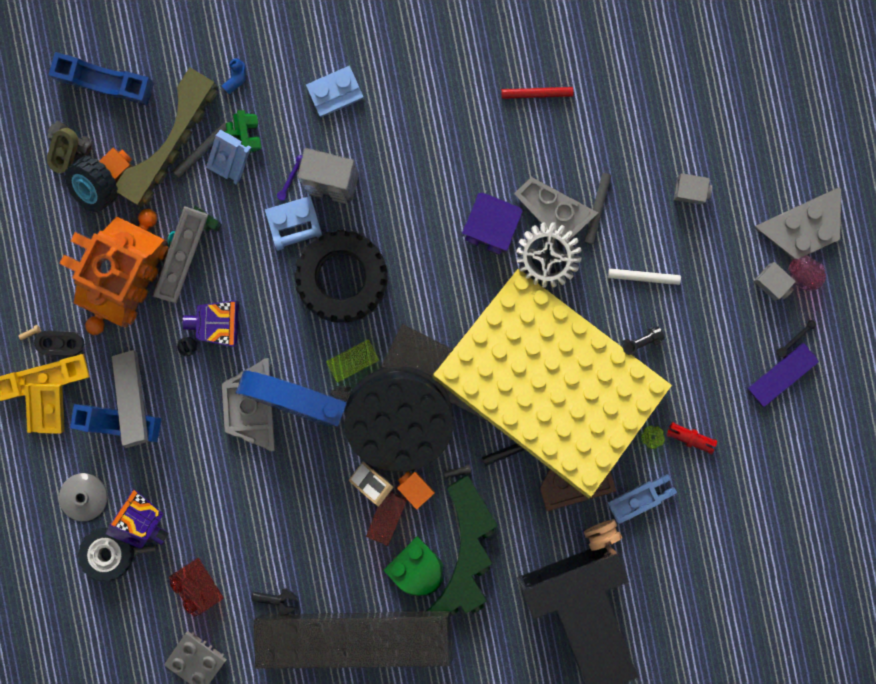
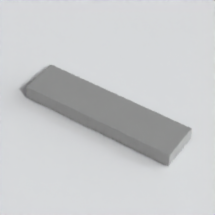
(180, 254)
(129, 399)

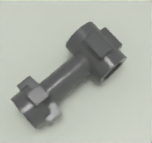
(84, 144)

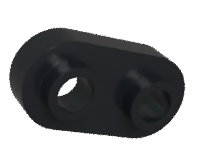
(60, 343)

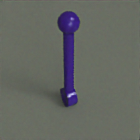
(281, 195)

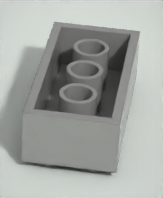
(328, 175)

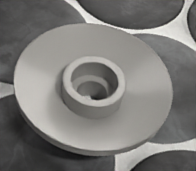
(94, 493)

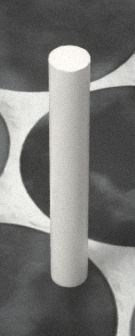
(644, 276)

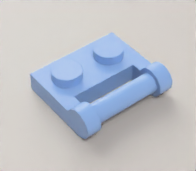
(293, 215)

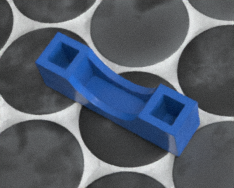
(101, 80)

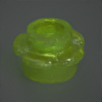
(659, 438)

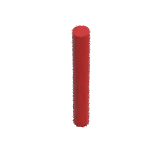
(537, 92)

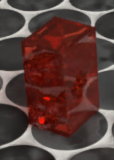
(386, 518)

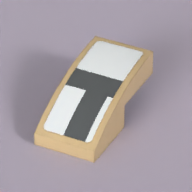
(370, 483)

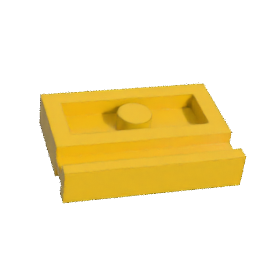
(44, 408)

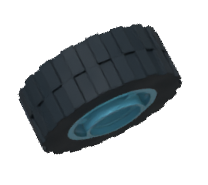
(91, 184)

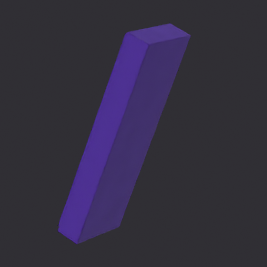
(783, 375)

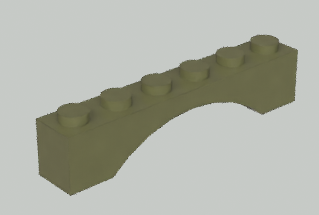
(193, 95)

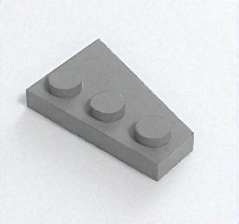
(552, 206)

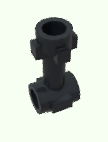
(655, 335)

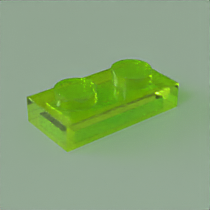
(352, 360)

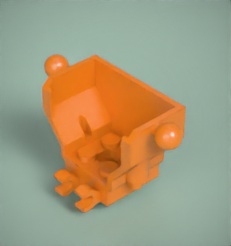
(134, 264)

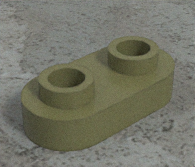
(64, 145)

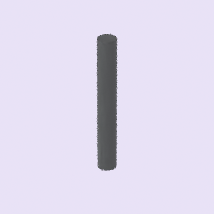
(197, 153)
(598, 207)

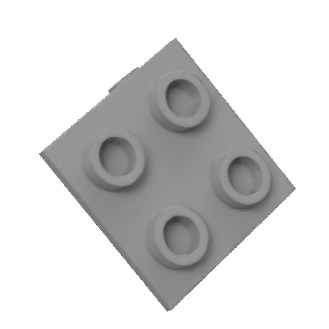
(194, 660)

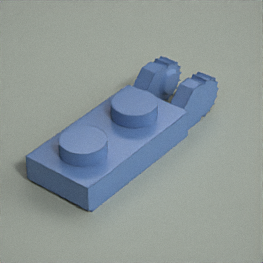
(639, 499)

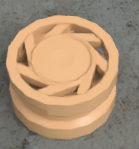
(602, 534)

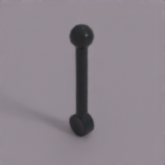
(781, 352)

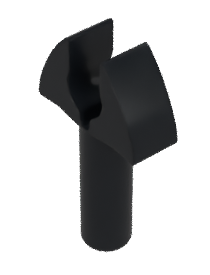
(276, 600)

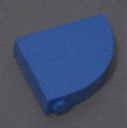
(291, 398)

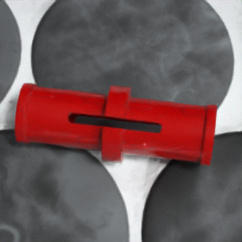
(691, 438)

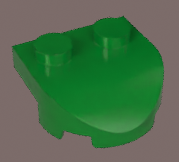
(416, 569)

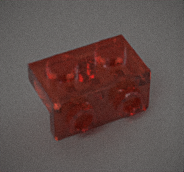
(195, 588)

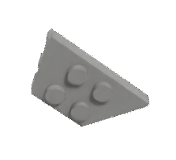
(806, 226)
(245, 416)

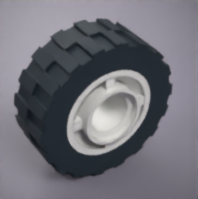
(92, 561)

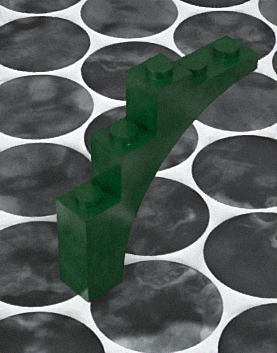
(472, 559)

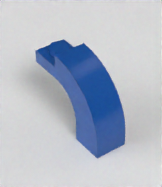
(106, 421)

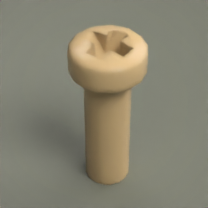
(36, 329)

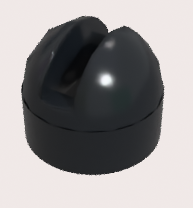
(191, 343)

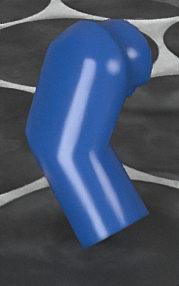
(238, 75)

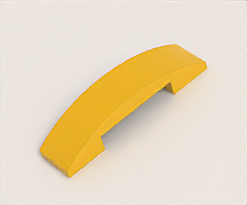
(59, 372)

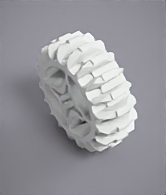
(560, 256)

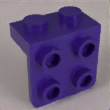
(491, 223)

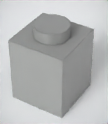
(692, 189)
(775, 282)

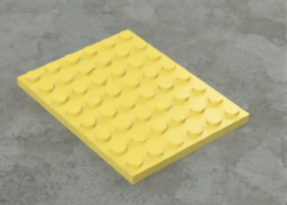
(552, 383)

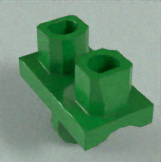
(241, 124)

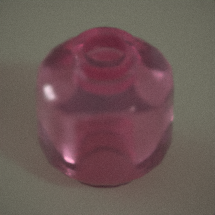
(807, 273)

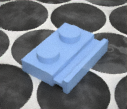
(334, 91)
(228, 156)

